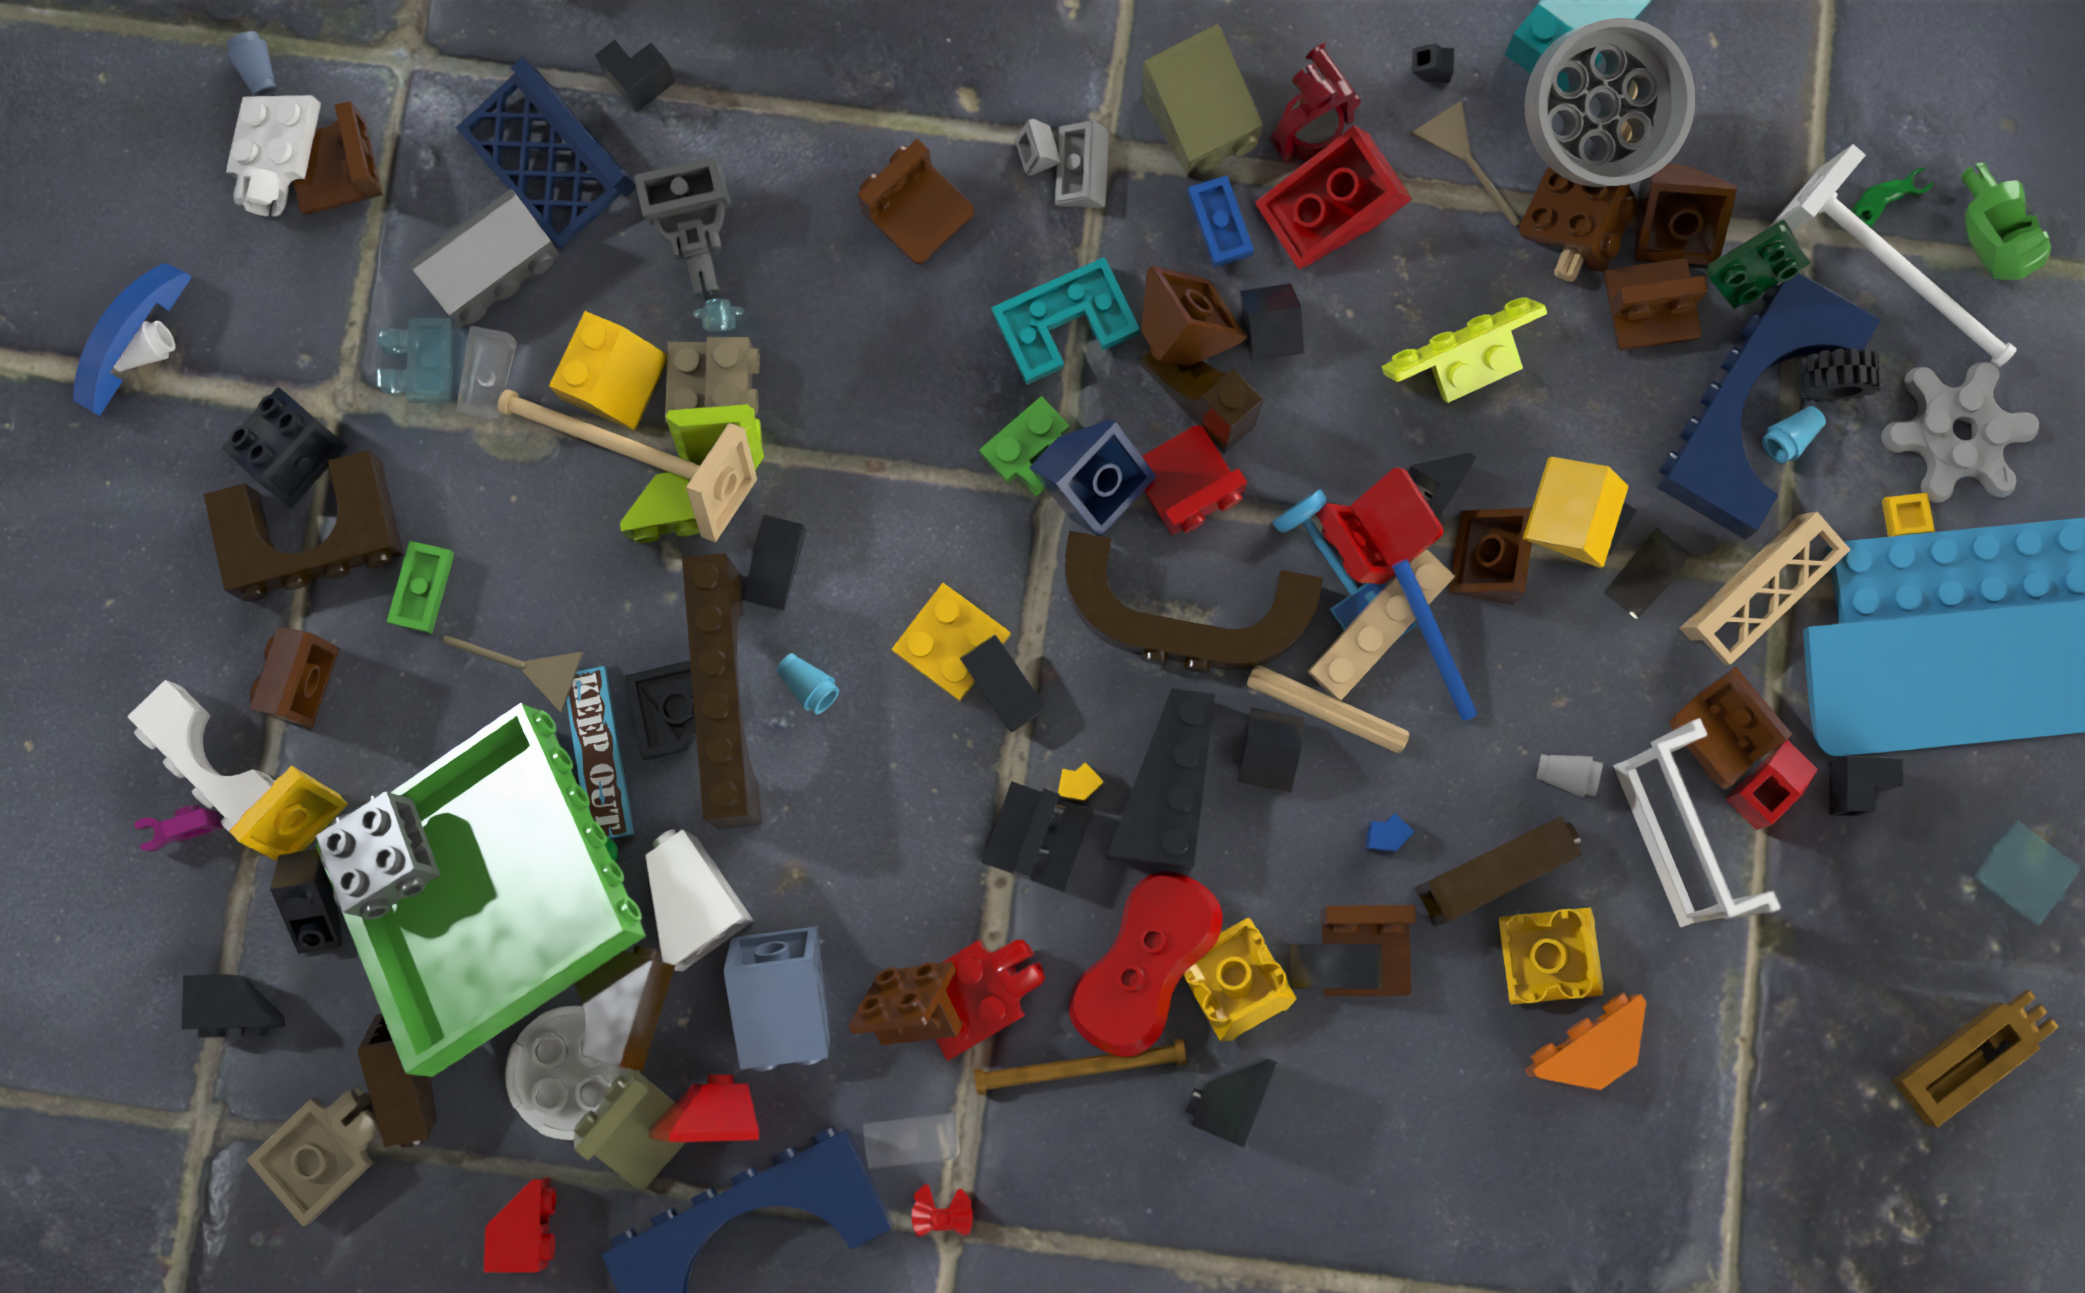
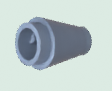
(252, 61)

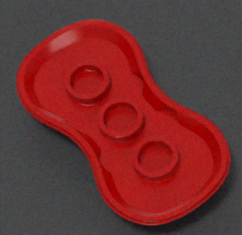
(1128, 992)

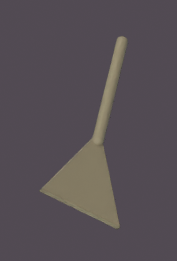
(1450, 135)
(549, 674)

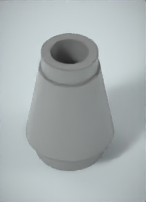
(1571, 773)

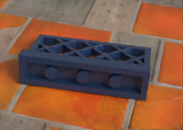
(563, 123)

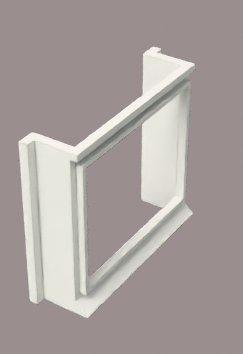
(1657, 846)

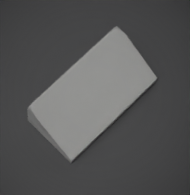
(1083, 165)

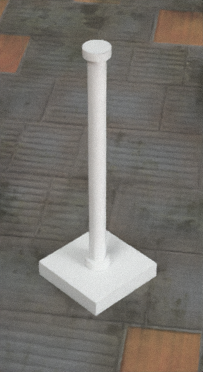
(1820, 196)

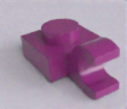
(187, 824)

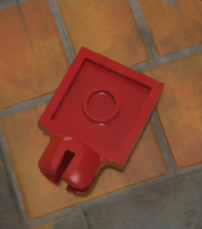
(988, 991)

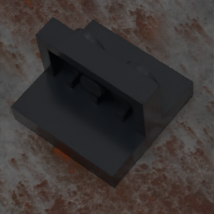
(1037, 836)

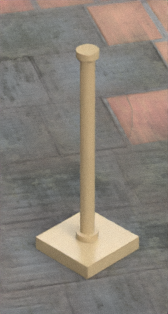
(714, 487)

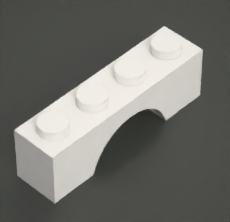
(176, 727)

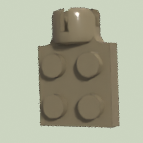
(317, 1153)

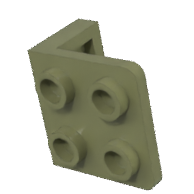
(621, 1127)

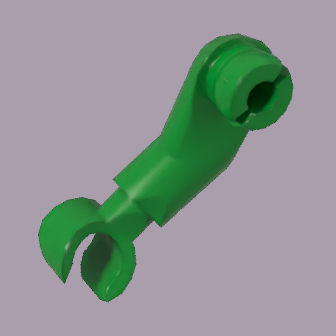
(1876, 197)

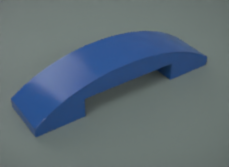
(116, 328)

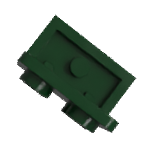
(1758, 265)

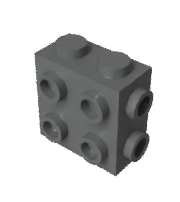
(377, 855)

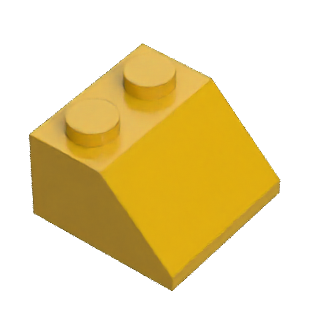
(608, 371)

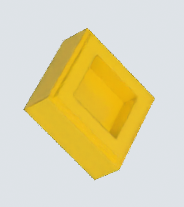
(1908, 514)

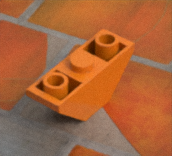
(1596, 1049)

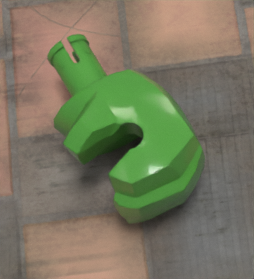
(1999, 229)

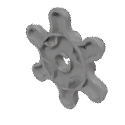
(1946, 454)

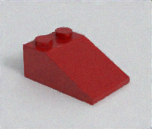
(1333, 198)

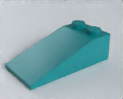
(1556, 17)

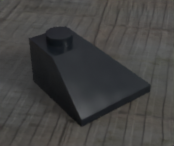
(1231, 1101)

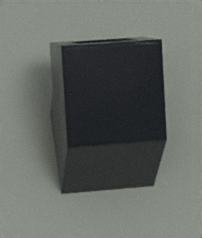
(1433, 63)

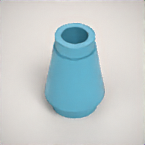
(1792, 435)
(809, 685)

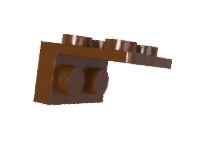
(339, 165)
(1374, 925)

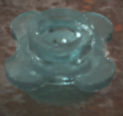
(718, 315)

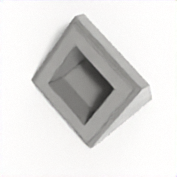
(1037, 147)

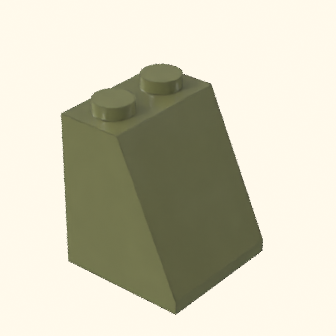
(1201, 101)

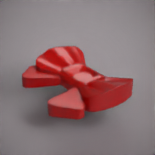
(928, 1218)

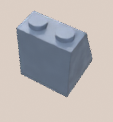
(777, 998)

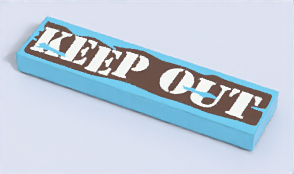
(599, 751)

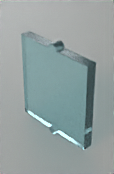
(2027, 872)

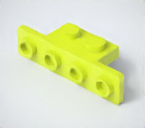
(1471, 355)

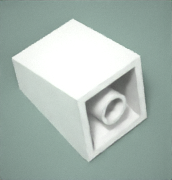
(691, 900)

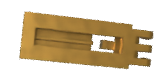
(1956, 1069)

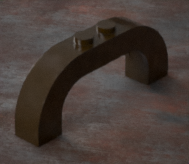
(1180, 640)

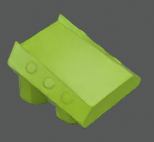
(699, 429)

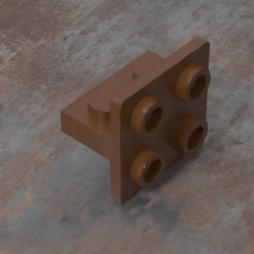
(1654, 303)
(908, 1005)

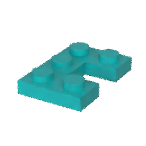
(1031, 316)

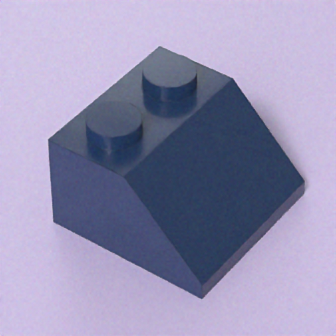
(1093, 474)

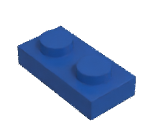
(1220, 221)

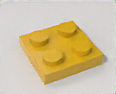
(943, 634)
(288, 815)

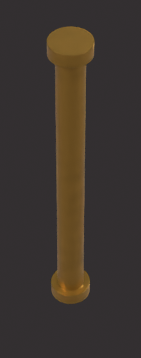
(1078, 1067)

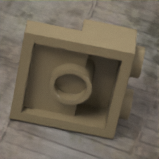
(711, 373)

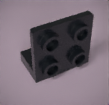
(283, 447)

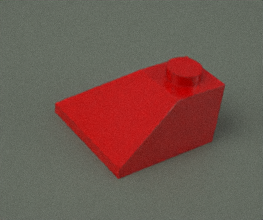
(709, 1113)

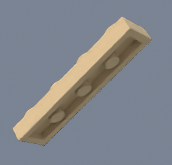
(1376, 629)

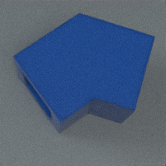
(1387, 835)

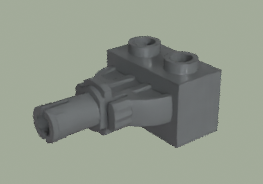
(687, 206)

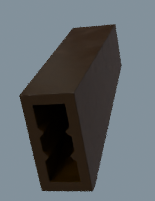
(1499, 871)

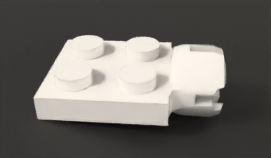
(271, 149)

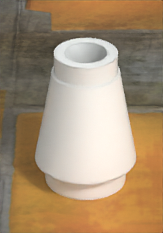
(149, 345)

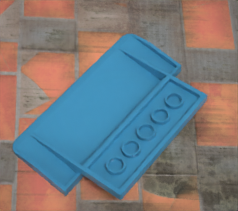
(1952, 640)

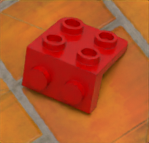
(1191, 481)
(1381, 528)

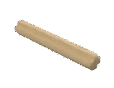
(1328, 709)

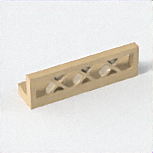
(1754, 575)

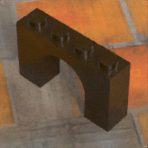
(361, 536)

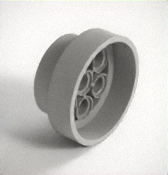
(1658, 114)

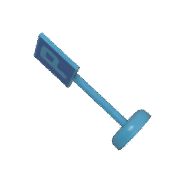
(1359, 598)

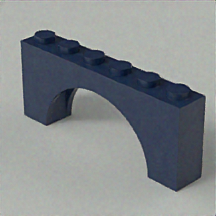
(1711, 465)
(820, 1180)

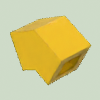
(1079, 784)

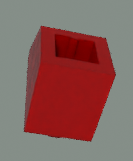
(1772, 786)
(520, 1233)

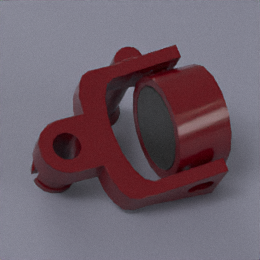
(1317, 113)

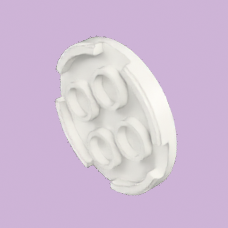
(550, 1077)

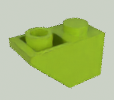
(660, 510)

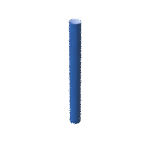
(1434, 639)

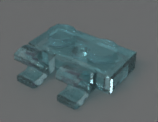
(428, 360)

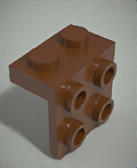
(914, 203)
(1580, 217)
(1736, 724)

